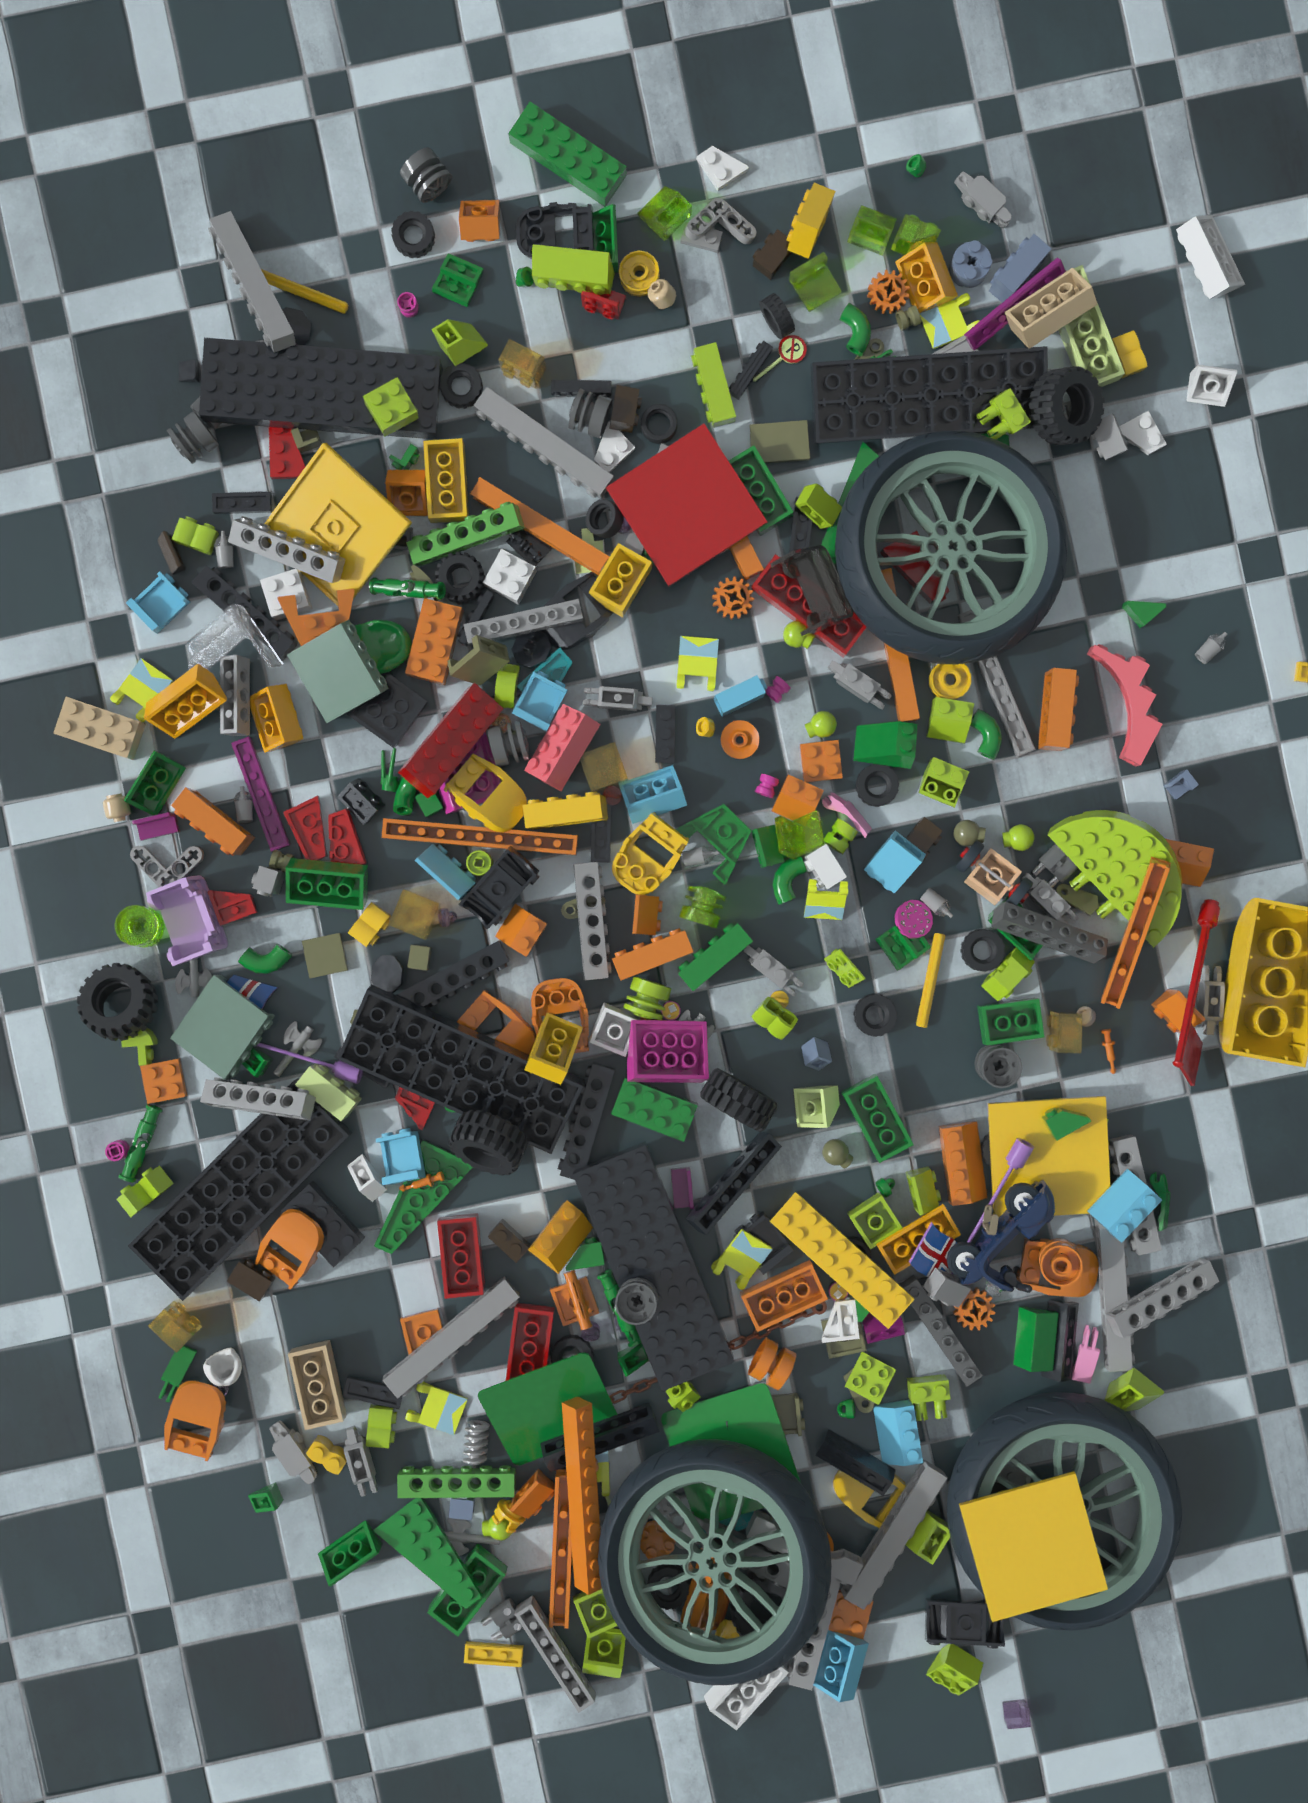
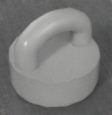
(1088, 1015)

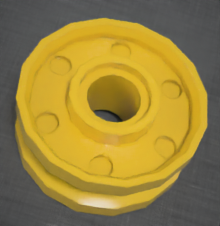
(635, 262)
(941, 688)

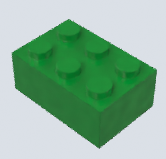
(1010, 1021)

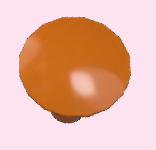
(656, 1541)

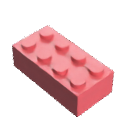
(562, 747)

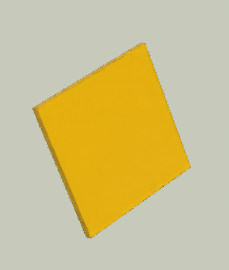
(342, 514)
(1072, 1167)
(1033, 1546)

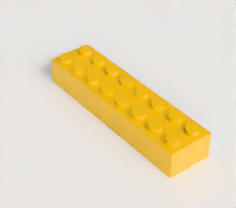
(842, 1260)

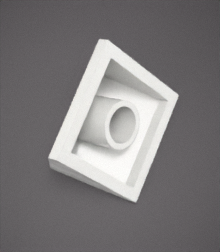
(1210, 385)

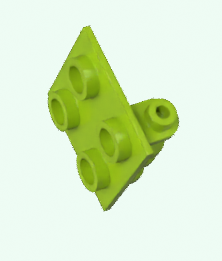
(844, 968)
(870, 1378)

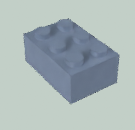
(1019, 267)

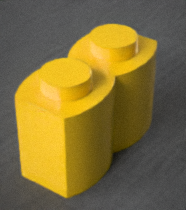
(1130, 353)
(370, 924)
(326, 1453)

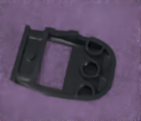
(538, 226)
(572, 634)

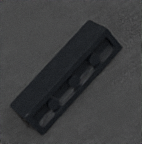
(1064, 1340)
(856, 1462)

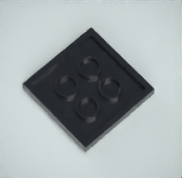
(390, 712)

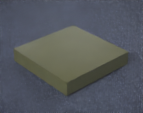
(324, 955)
(845, 1347)

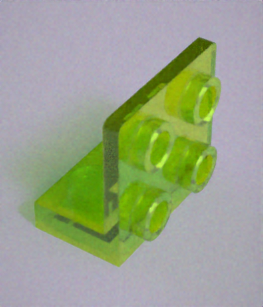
(814, 282)
(799, 835)

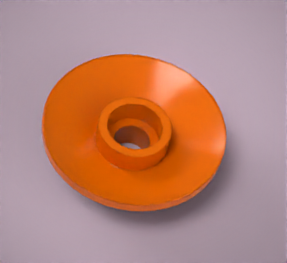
(739, 729)

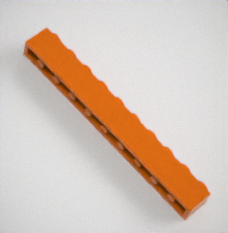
(479, 836)
(582, 1493)

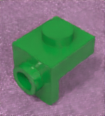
(410, 457)

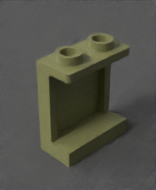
(480, 662)
(788, 1410)

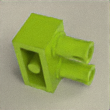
(1009, 412)
(929, 1389)

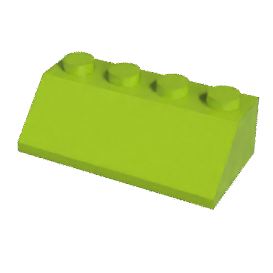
(572, 269)

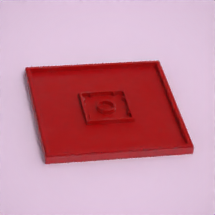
(686, 505)

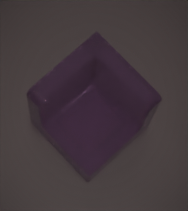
(1016, 1714)

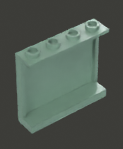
(338, 671)
(222, 1028)

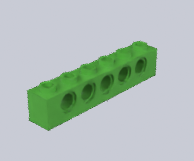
(512, 523)
(467, 1489)

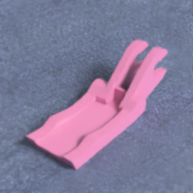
(846, 807)
(1087, 1357)

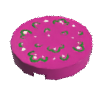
(913, 919)

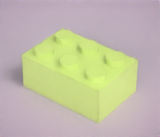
(329, 1091)

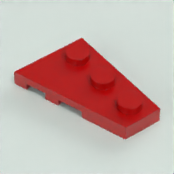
(285, 458)
(307, 828)
(344, 840)

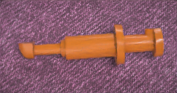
(1108, 1043)
(429, 1180)

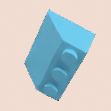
(652, 793)
(446, 871)
(1124, 1205)
(898, 1433)
(840, 1665)

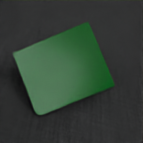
(431, 805)

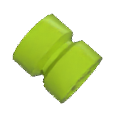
(844, 830)
(479, 862)

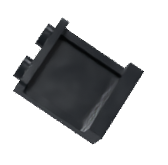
(765, 1231)

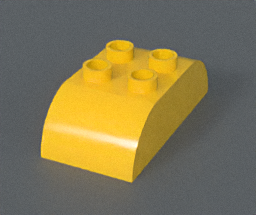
(1268, 984)

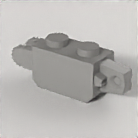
(984, 199)
(858, 683)
(617, 698)
(1049, 900)
(772, 968)
(1211, 999)
(292, 1452)
(359, 1461)

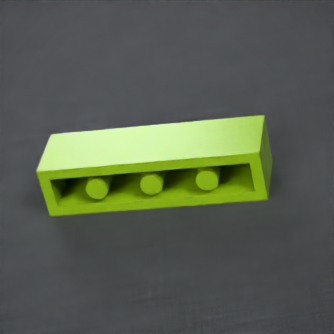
(714, 385)

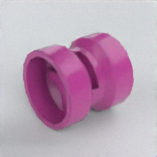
(405, 301)
(777, 689)
(766, 788)
(120, 1147)

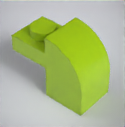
(507, 685)
(143, 1042)

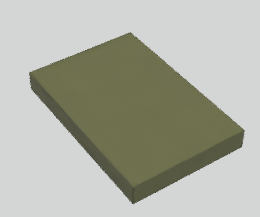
(781, 441)

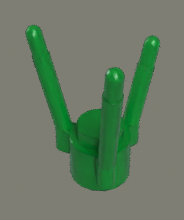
(389, 781)

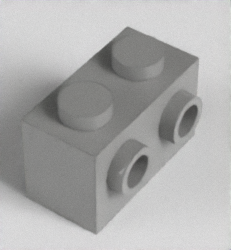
(1109, 438)
(268, 881)
(946, 1288)

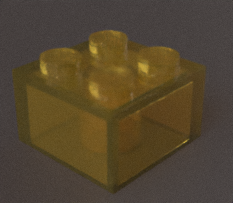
(522, 364)
(603, 767)
(415, 914)
(1064, 1032)
(175, 1326)

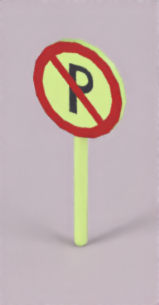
(791, 350)

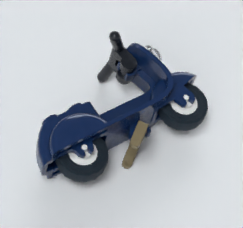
(1026, 1213)

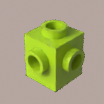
(683, 1396)

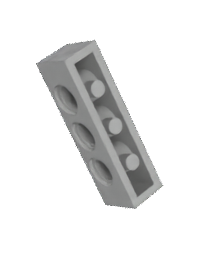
(236, 686)

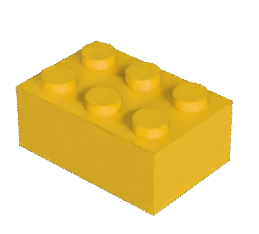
(810, 220)
(553, 1048)

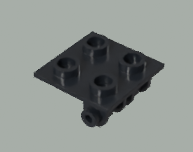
(528, 546)

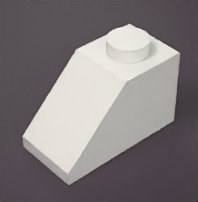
(366, 1178)

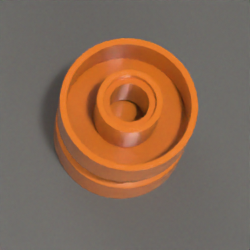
(1060, 1262)
(777, 1366)

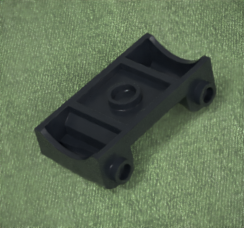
(500, 887)
(961, 1624)

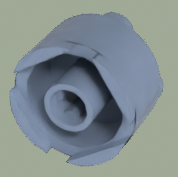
(974, 274)

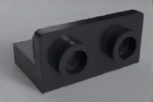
(361, 800)

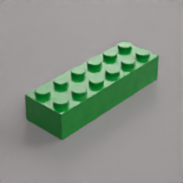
(567, 154)

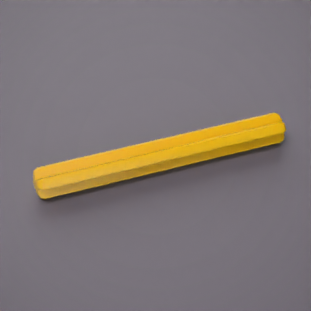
(305, 292)
(930, 980)

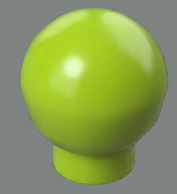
(793, 637)
(822, 725)
(1019, 837)
(498, 1531)

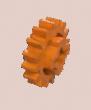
(896, 293)
(724, 594)
(965, 1310)

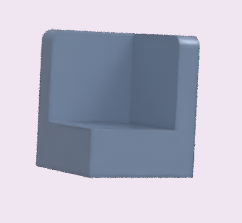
(1180, 784)
(816, 1053)
(462, 1508)

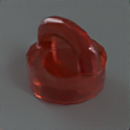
(613, 795)

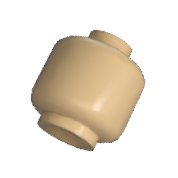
(661, 294)
(116, 807)

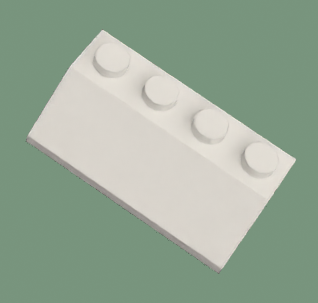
(1209, 256)
(739, 1701)

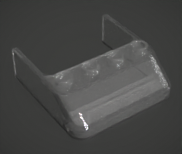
(224, 635)

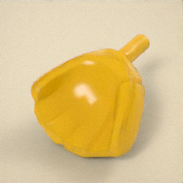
(726, 1630)

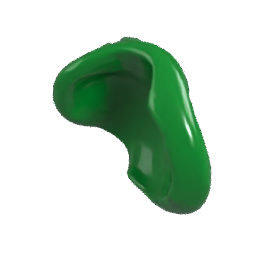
(385, 643)

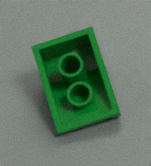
(886, 744)

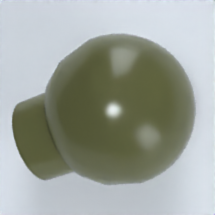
(968, 832)
(837, 1153)

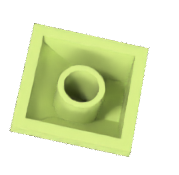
(816, 1106)

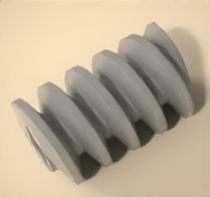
(477, 1443)

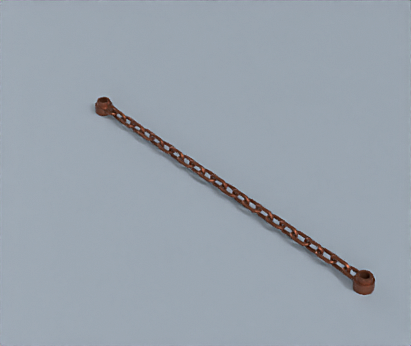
(744, 1339)

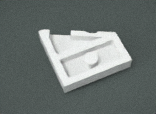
(720, 167)
(1143, 433)
(612, 449)
(842, 1322)

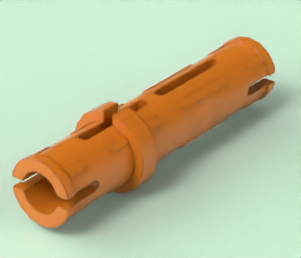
(584, 1320)

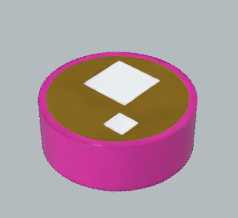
(672, 1010)
(837, 1292)

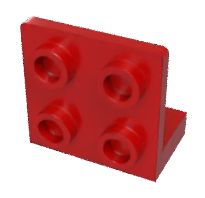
(607, 304)

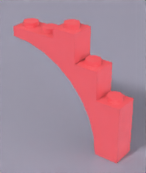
(1138, 699)

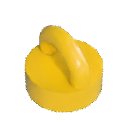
(705, 727)
(781, 997)

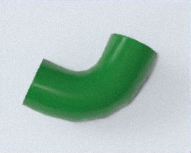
(860, 329)
(990, 732)
(404, 798)
(783, 879)
(265, 963)

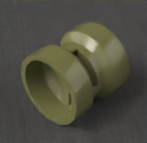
(908, 318)
(279, 860)

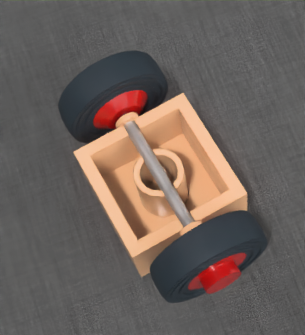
(993, 875)

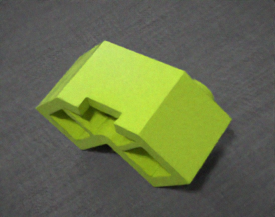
(1008, 975)
(145, 1191)

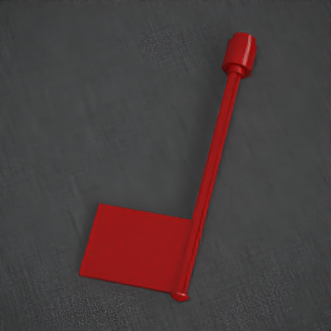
(1189, 1042)

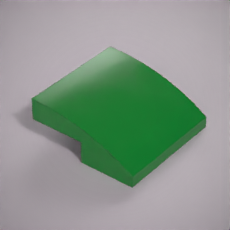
(457, 280)
(900, 948)

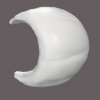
(223, 1367)

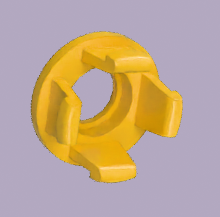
(503, 1512)

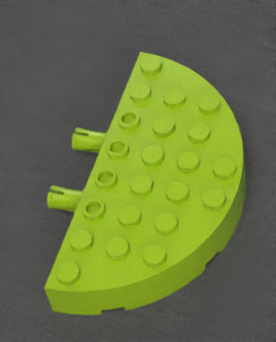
(1114, 856)

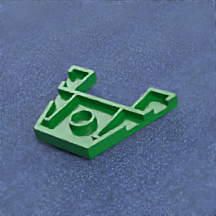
(724, 833)

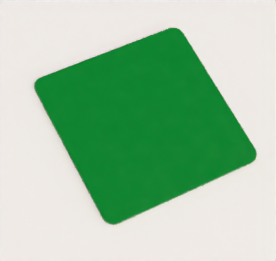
(530, 1405)
(750, 1421)

